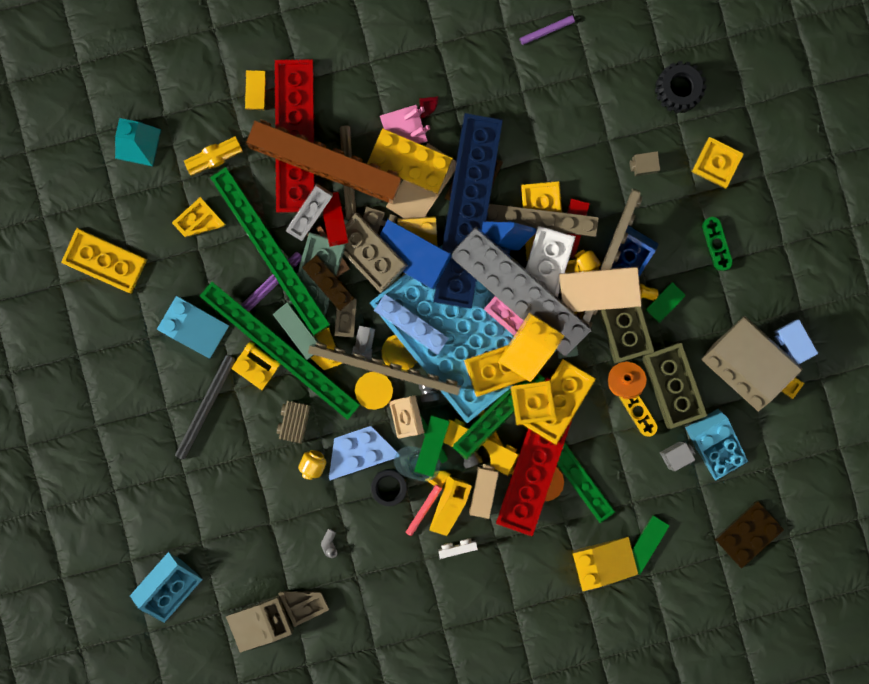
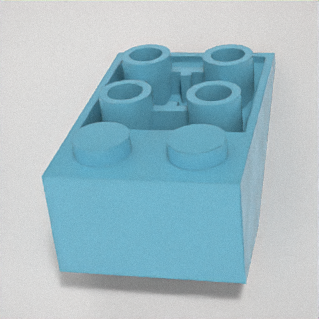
(717, 444)

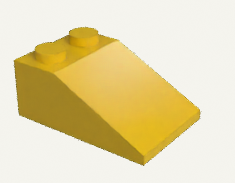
(531, 347)
(605, 563)

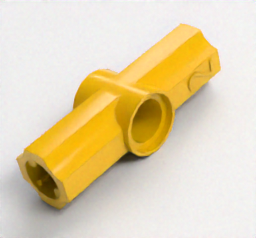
(213, 156)

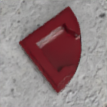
(429, 105)

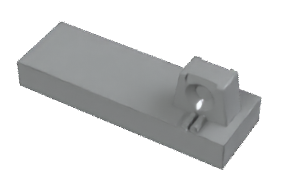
(309, 212)

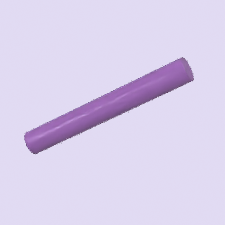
(546, 30)

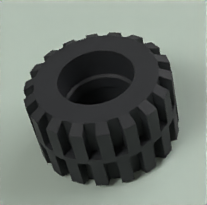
(685, 72)

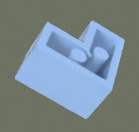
(795, 341)

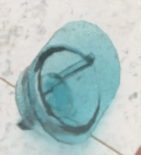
(406, 461)

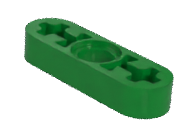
(726, 256)

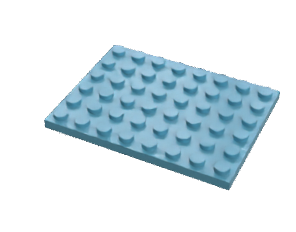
(469, 335)

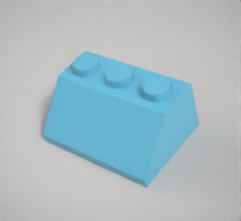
(165, 587)

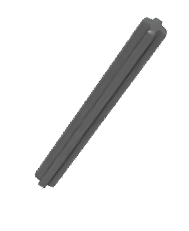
(205, 407)

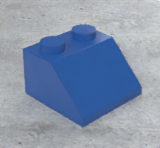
(508, 235)

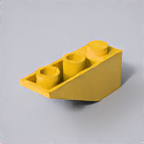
(450, 505)

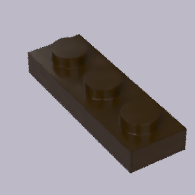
(328, 282)

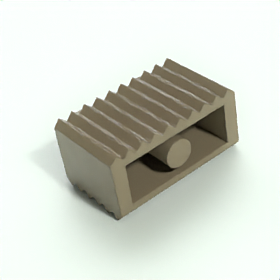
(294, 421)

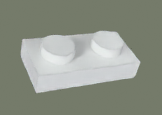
(465, 546)

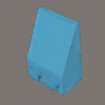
(193, 327)

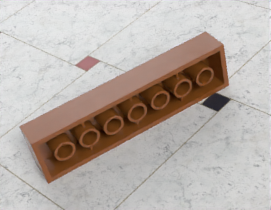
(323, 162)

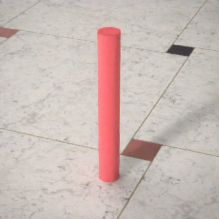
(423, 510)

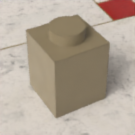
(645, 164)

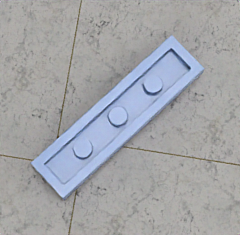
(411, 324)

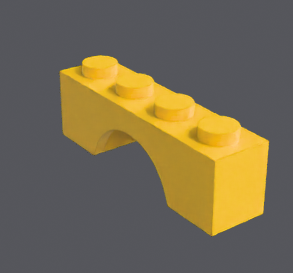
(500, 457)

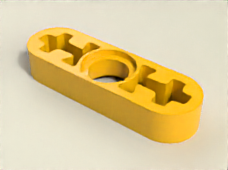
(641, 426)

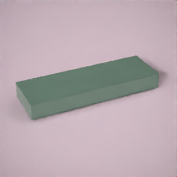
(296, 329)

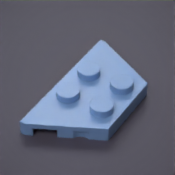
(359, 451)

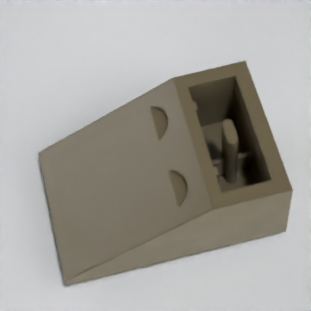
(260, 624)

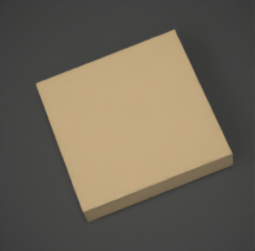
(406, 417)

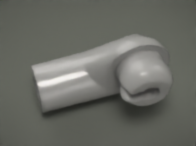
(327, 544)

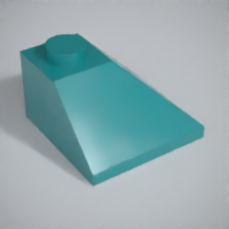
(136, 142)

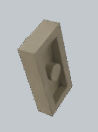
(346, 320)

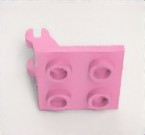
(406, 124)

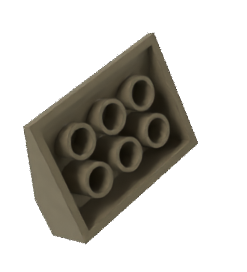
(751, 363)

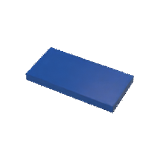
(424, 259)

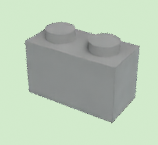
(678, 455)

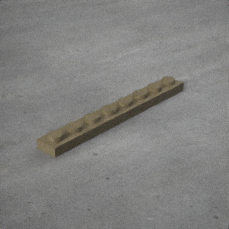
(619, 237)
(393, 370)

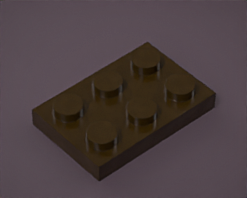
(749, 534)

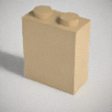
(483, 491)

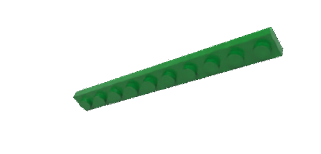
(270, 251)
(279, 350)

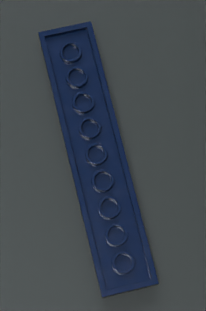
(468, 203)

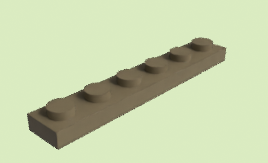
(555, 221)

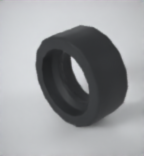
(374, 487)

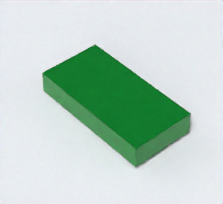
(665, 302)

